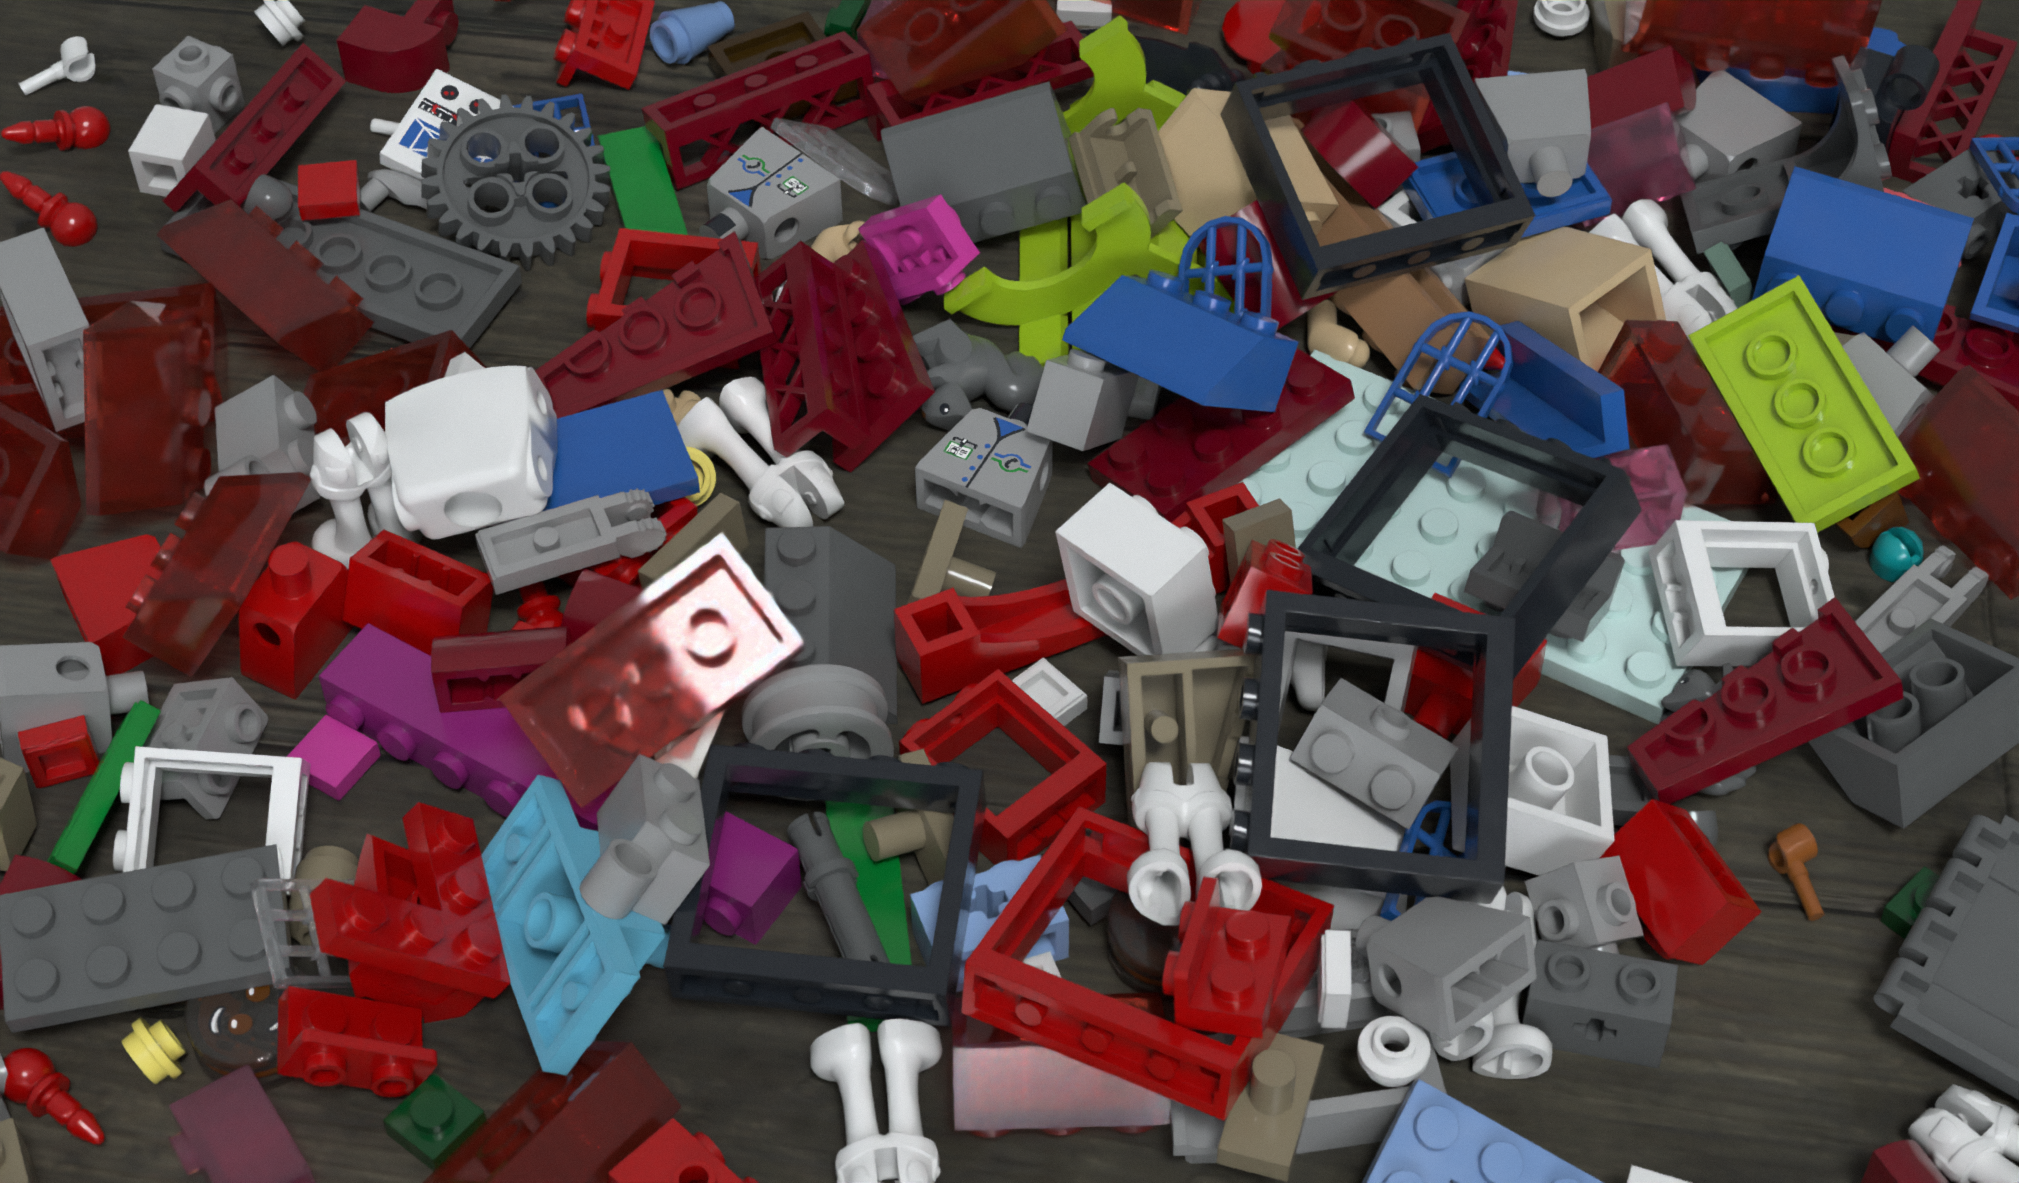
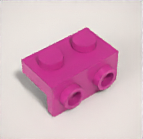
(921, 247)

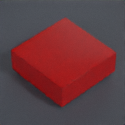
(328, 190)
(59, 751)

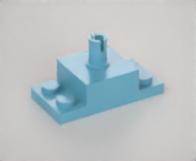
(559, 952)

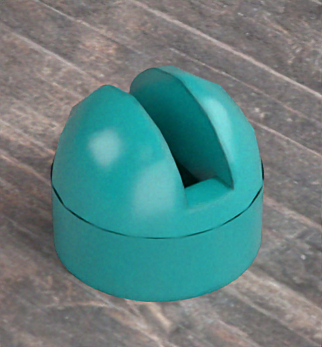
(1895, 553)

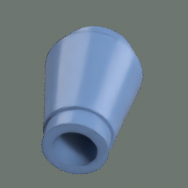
(688, 31)

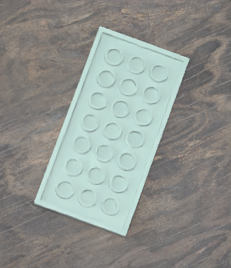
(1454, 523)

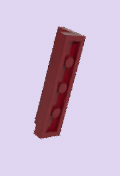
(1951, 52)
(1055, 64)
(755, 92)
(261, 131)
(826, 349)

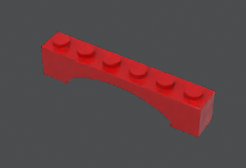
(964, 639)

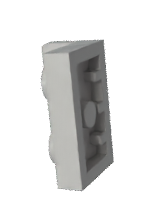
(211, 718)

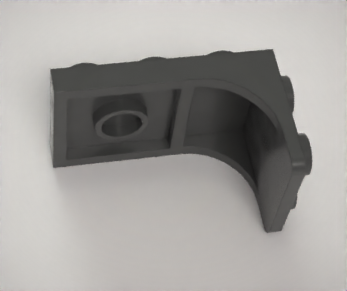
(1749, 201)

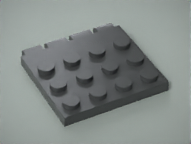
(1961, 959)

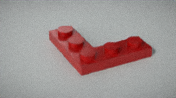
(444, 939)

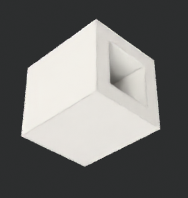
(169, 147)

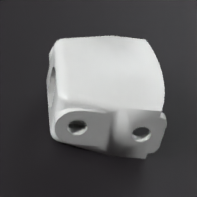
(471, 450)

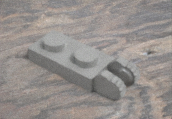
(569, 539)
(1918, 598)

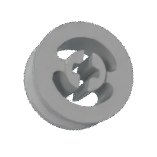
(819, 709)

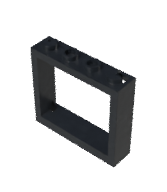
(1400, 250)
(1498, 446)
(1493, 642)
(825, 982)

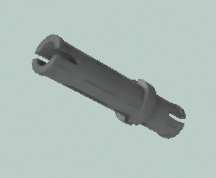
(833, 884)

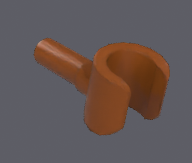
(1787, 855)

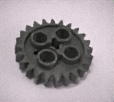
(509, 139)

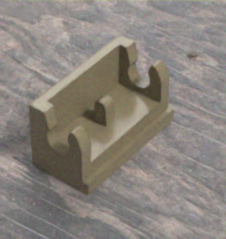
(1127, 154)

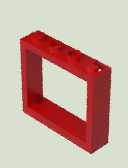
(1102, 1029)

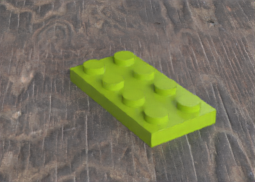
(1803, 406)

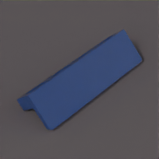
(1557, 396)

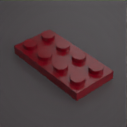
(1203, 449)

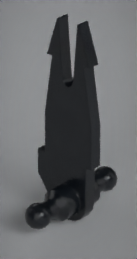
(1184, 67)

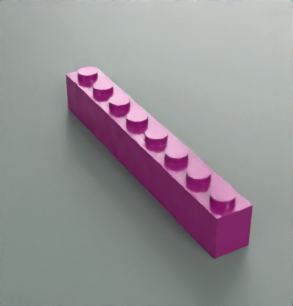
(391, 697)

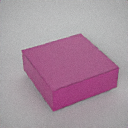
(336, 756)

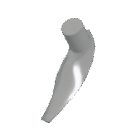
(391, 184)

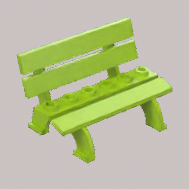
(1107, 236)

